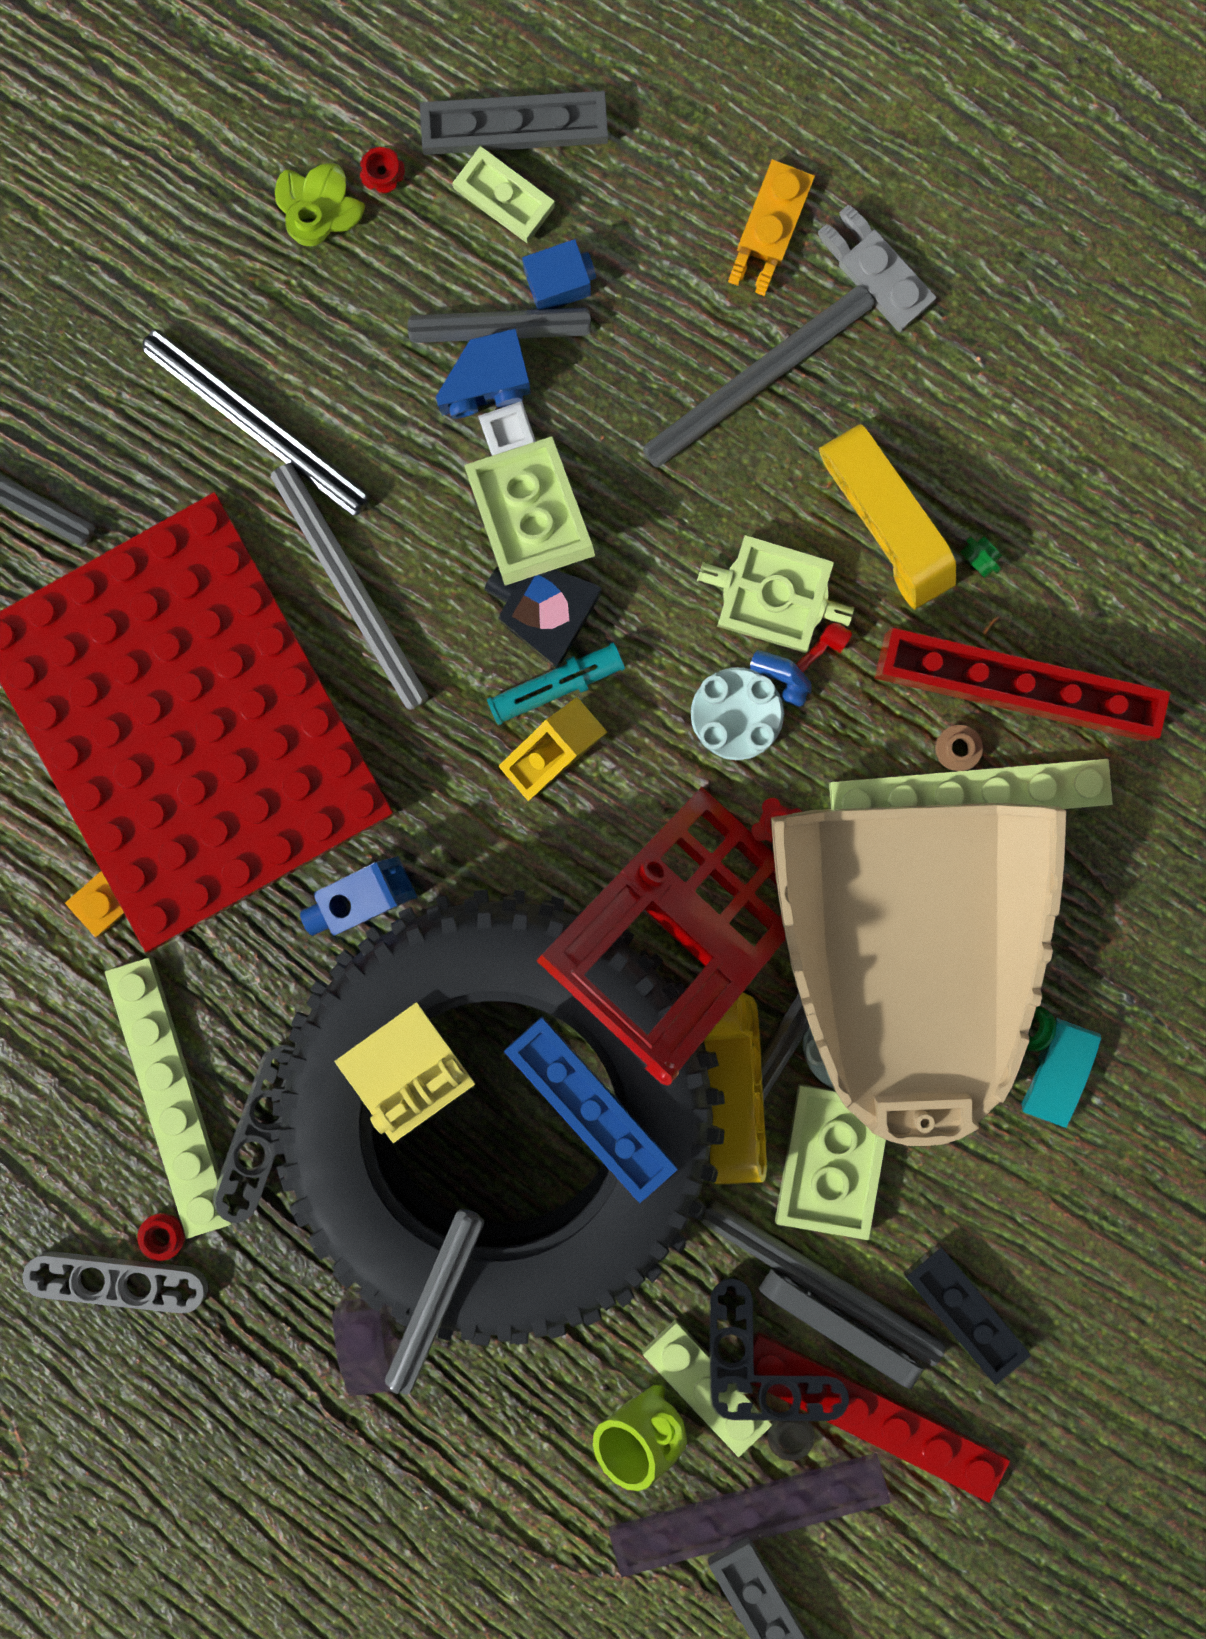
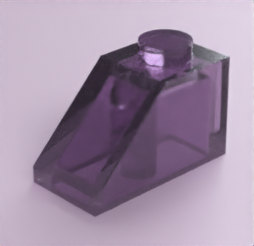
(362, 1346)

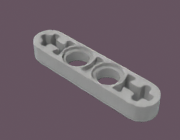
(115, 1287)

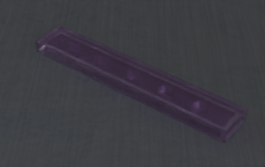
(749, 1512)

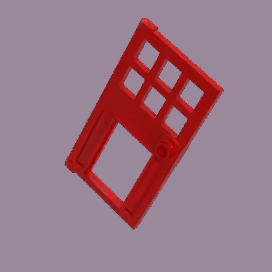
(674, 904)

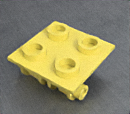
(404, 1073)

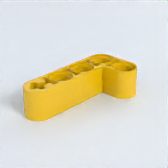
(892, 514)
(740, 1078)

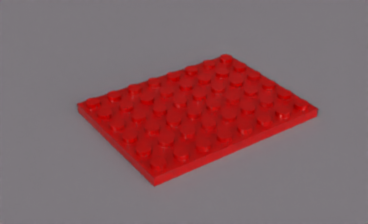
(184, 723)

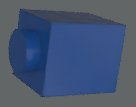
(559, 275)

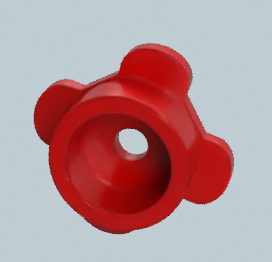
(771, 808)

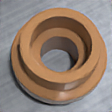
(944, 748)

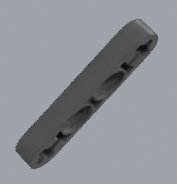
(247, 1131)
(841, 1328)

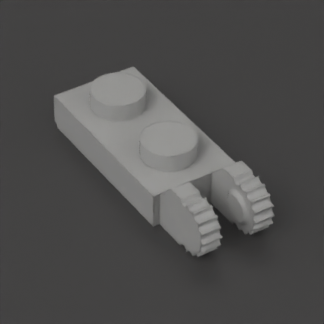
(879, 269)

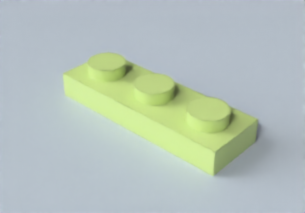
(687, 1370)

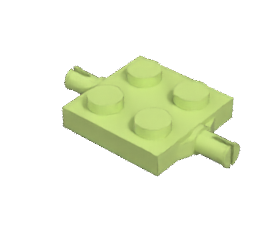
(775, 594)

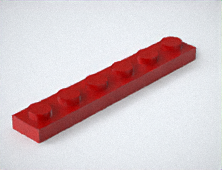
(887, 1422)

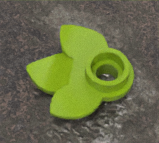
(316, 197)

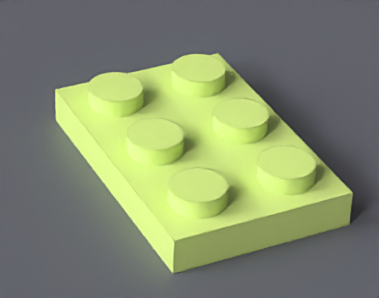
(529, 511)
(829, 1167)

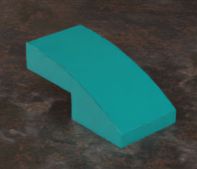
(1062, 1074)

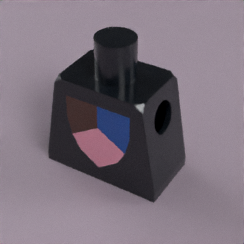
(545, 610)

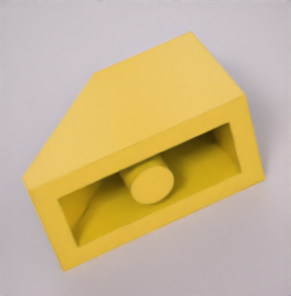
(552, 748)

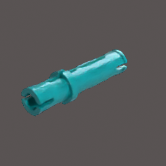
(504, 705)

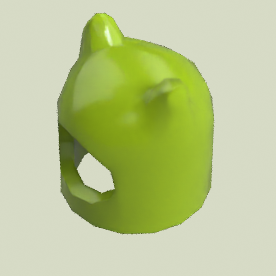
(640, 1440)

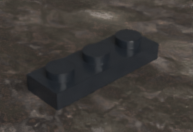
(967, 1314)

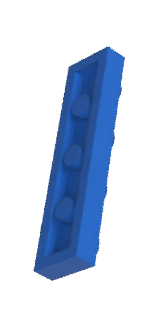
(591, 1109)

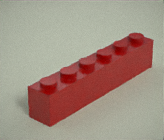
(1022, 685)

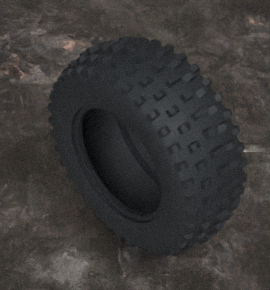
(386, 1227)

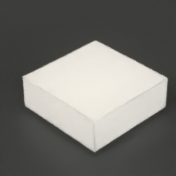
(507, 428)

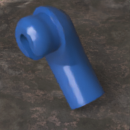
(786, 672)

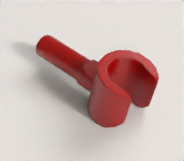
(833, 636)

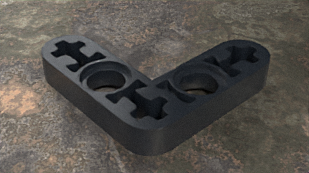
(742, 1372)

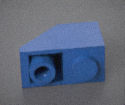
(484, 374)

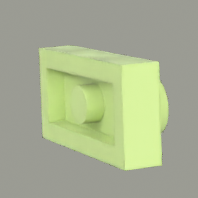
(503, 194)

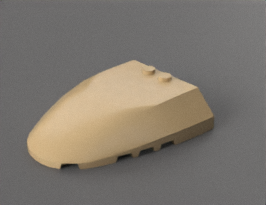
(920, 952)

